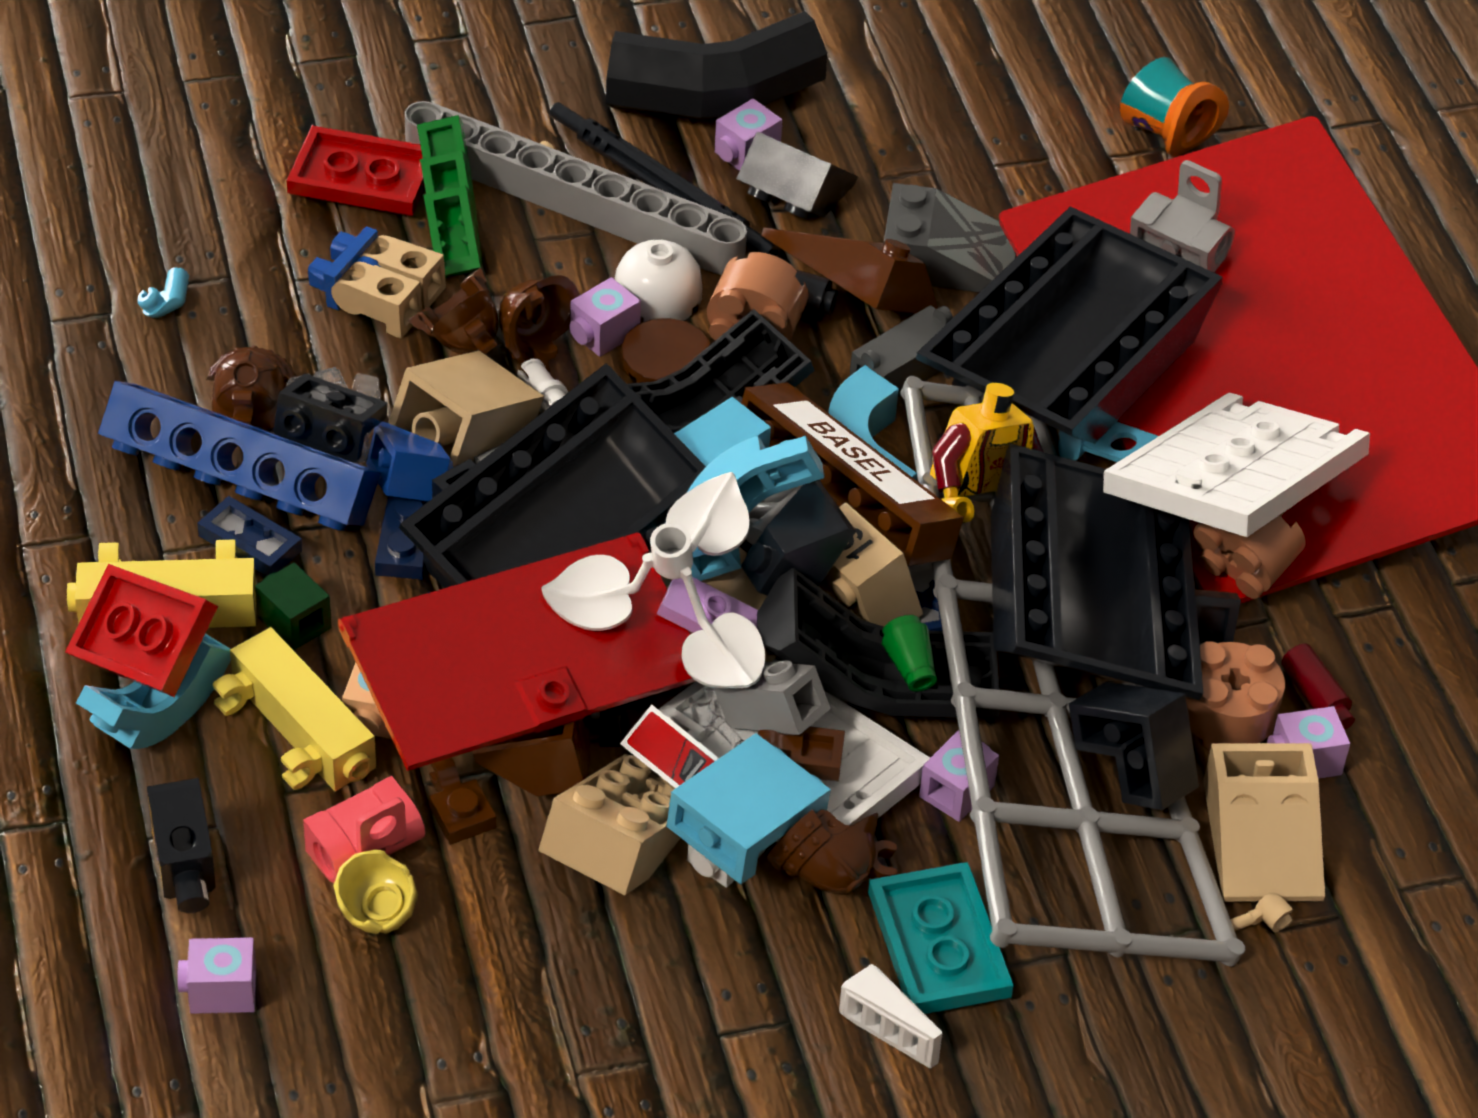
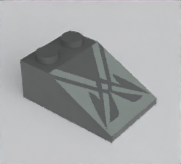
(953, 239)

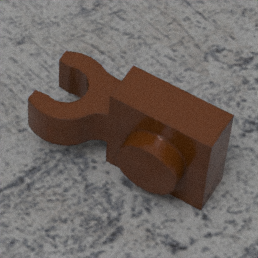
(814, 750)
(458, 806)

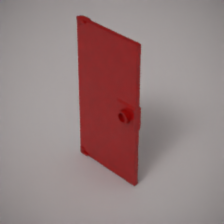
(502, 664)

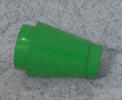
(911, 651)

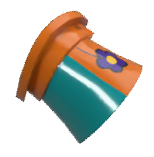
(1173, 106)

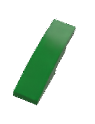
(450, 195)

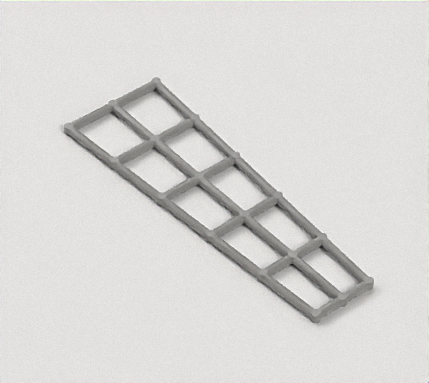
(1055, 707)

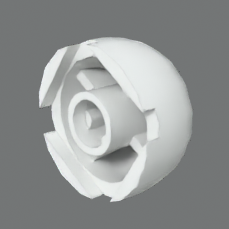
(662, 278)

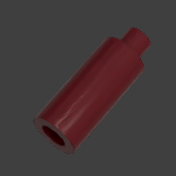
(1317, 682)

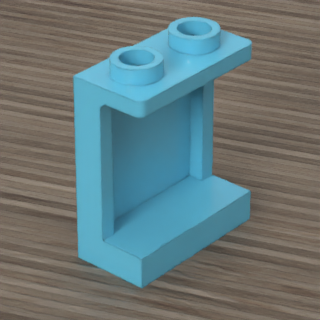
(744, 805)

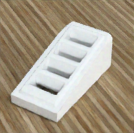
(887, 1013)

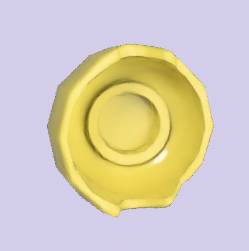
(375, 892)

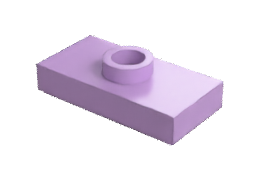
(679, 610)

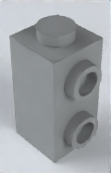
(783, 700)

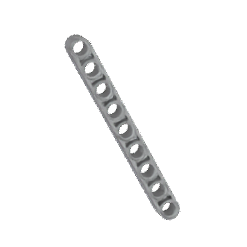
(589, 191)

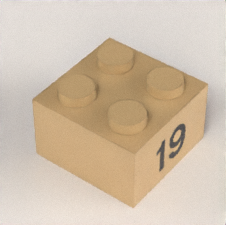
(871, 576)

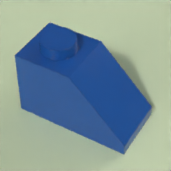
(406, 462)

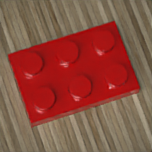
(358, 170)
(141, 630)

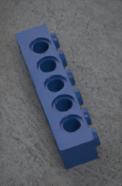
(348, 483)

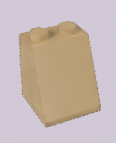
(464, 404)

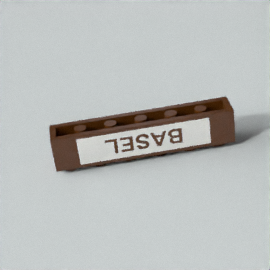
(861, 475)

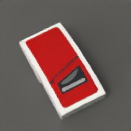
(667, 748)

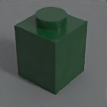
(293, 606)

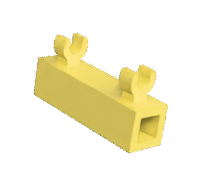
(222, 581)
(302, 708)

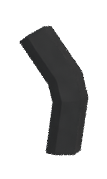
(714, 77)
(742, 357)
(814, 629)

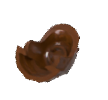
(536, 316)
(465, 320)
(249, 385)
(831, 853)

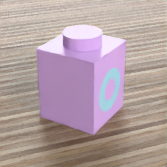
(738, 128)
(604, 316)
(1322, 730)
(945, 778)
(219, 975)

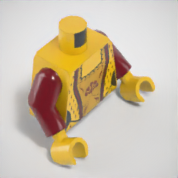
(975, 444)

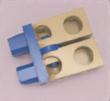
(379, 278)

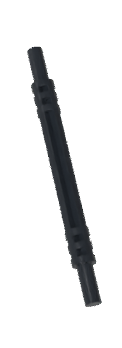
(648, 169)

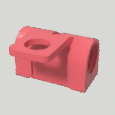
(368, 821)

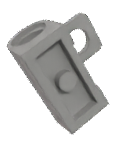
(1188, 222)

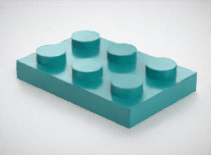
(940, 938)

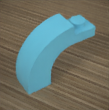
(867, 406)
(759, 475)
(146, 716)

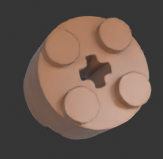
(758, 284)
(1253, 559)
(1240, 694)

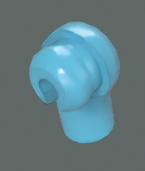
(171, 298)

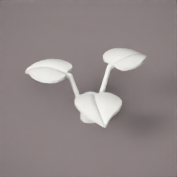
(710, 517)

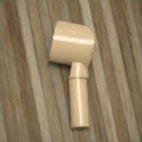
(1271, 910)

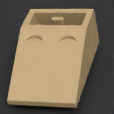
(1265, 820)
(612, 825)

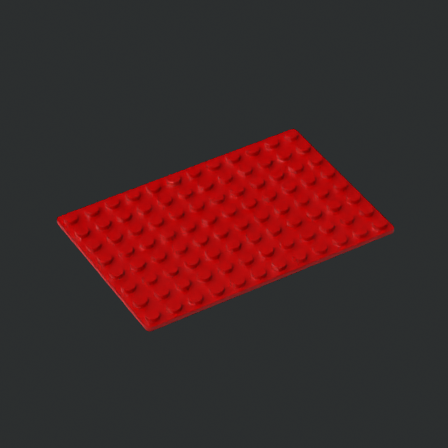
(1319, 322)

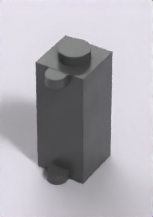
(895, 351)

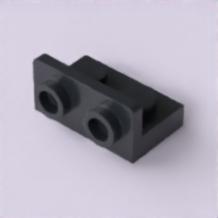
(327, 416)

